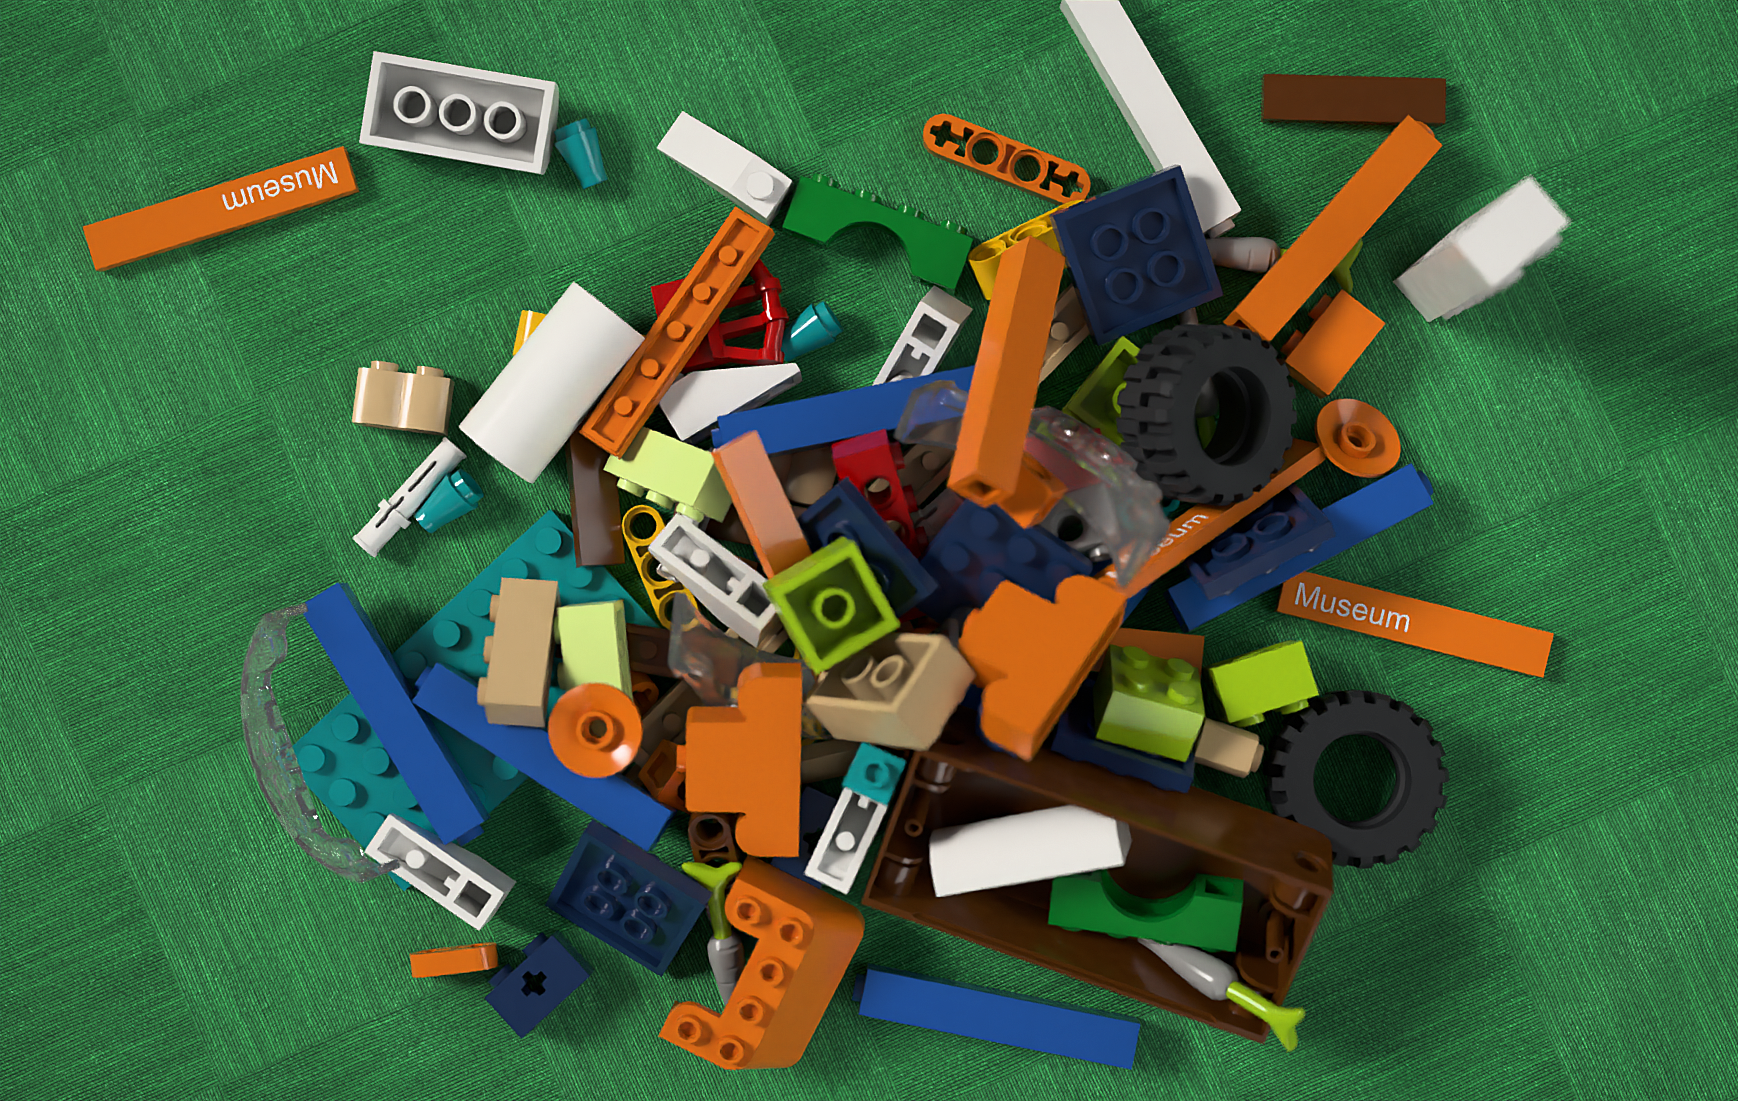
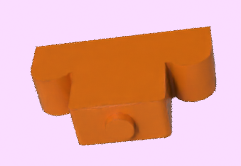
(1036, 655)
(750, 759)

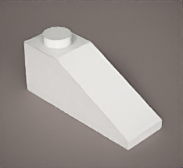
(727, 167)
(925, 337)
(701, 396)
(716, 579)
(847, 839)
(444, 873)

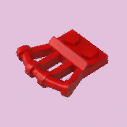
(712, 349)

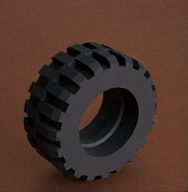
(1251, 422)
(1416, 764)

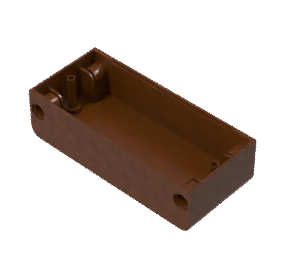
(1173, 839)

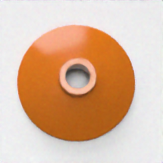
(1357, 438)
(573, 735)

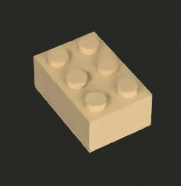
(891, 691)

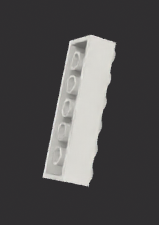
(1483, 253)

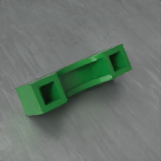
(824, 213)
(1199, 915)

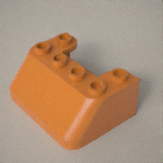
(787, 980)

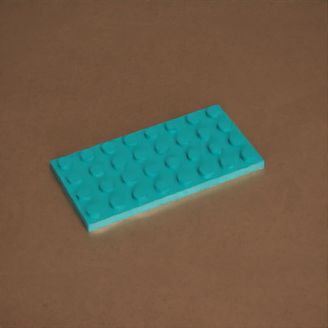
(343, 754)

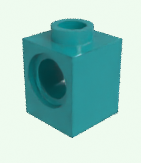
(874, 774)

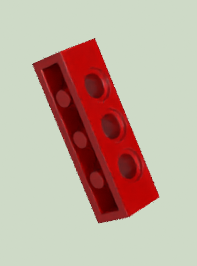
(875, 457)

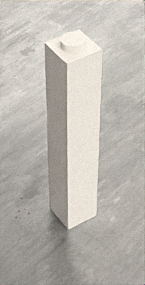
(1151, 107)

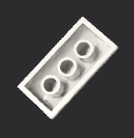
(460, 113)
(551, 383)
(1025, 848)

